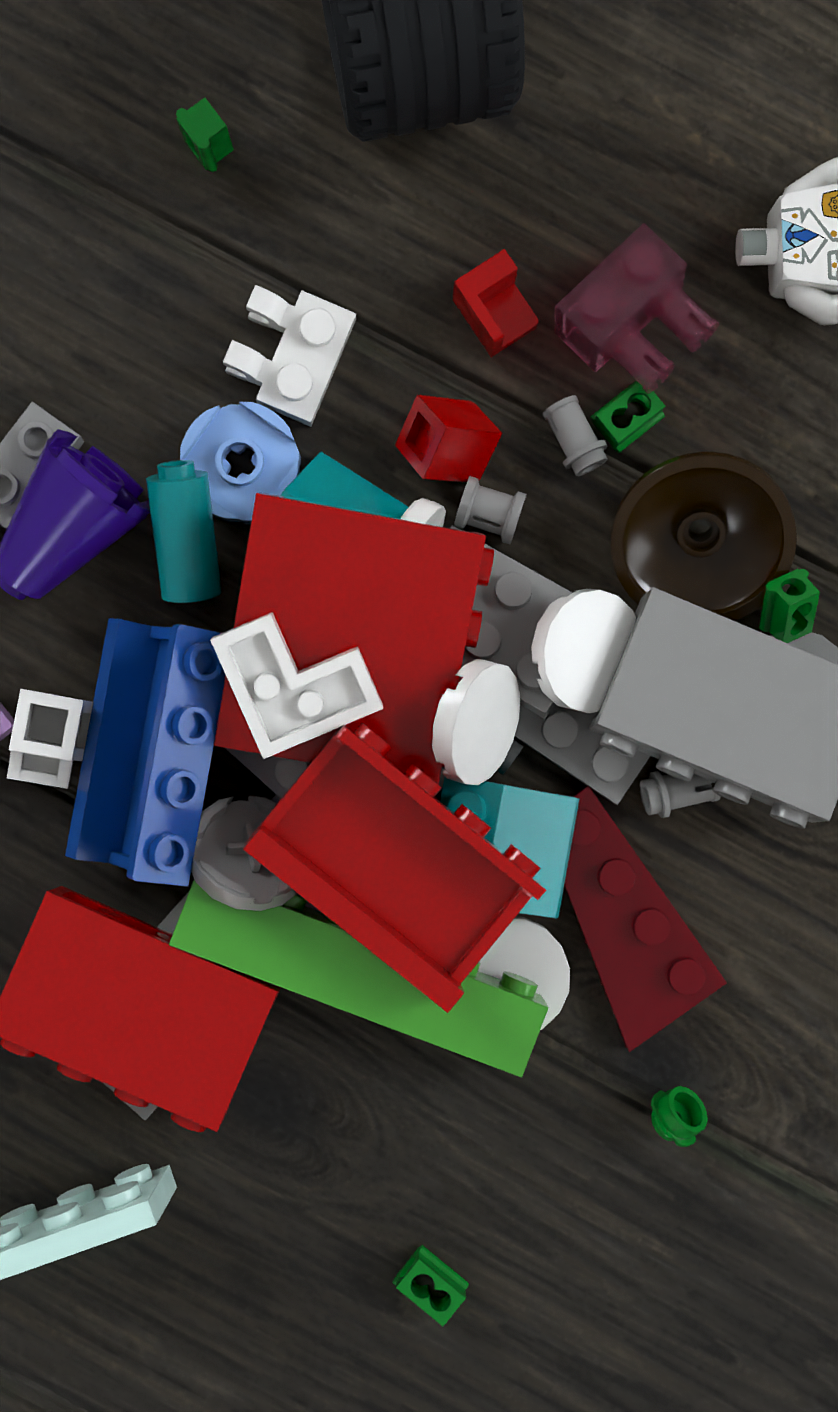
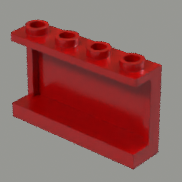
(394, 863)
(132, 1010)

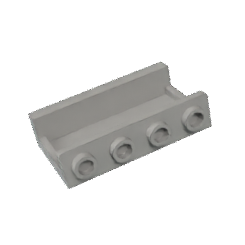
(727, 709)

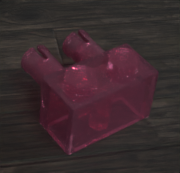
(620, 298)

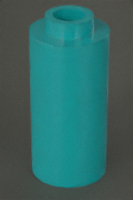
(183, 532)

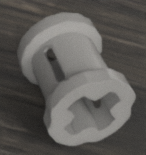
(489, 510)

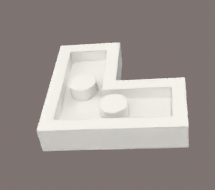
(290, 704)

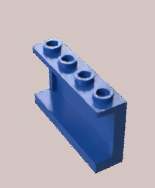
(148, 751)

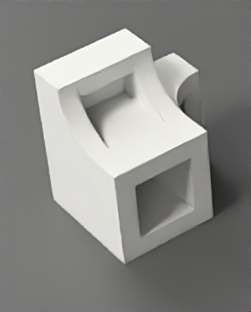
(47, 737)

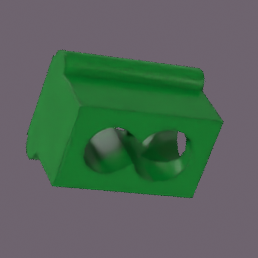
(204, 134)
(622, 437)
(791, 612)
(444, 1279)

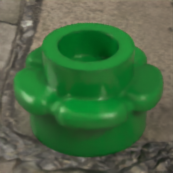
(678, 1115)

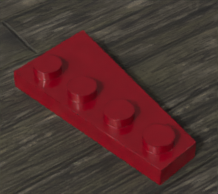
(633, 932)

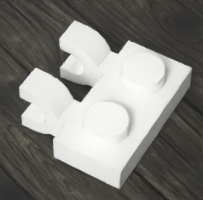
(304, 358)

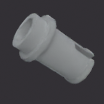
(575, 436)
(666, 793)

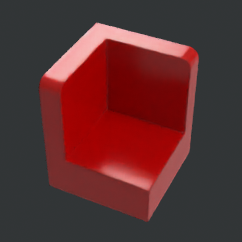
(494, 303)
(447, 438)

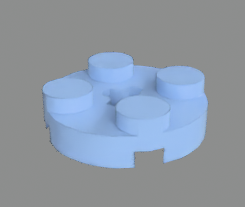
(235, 429)

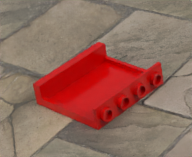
(370, 584)

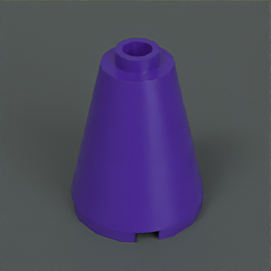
(66, 517)

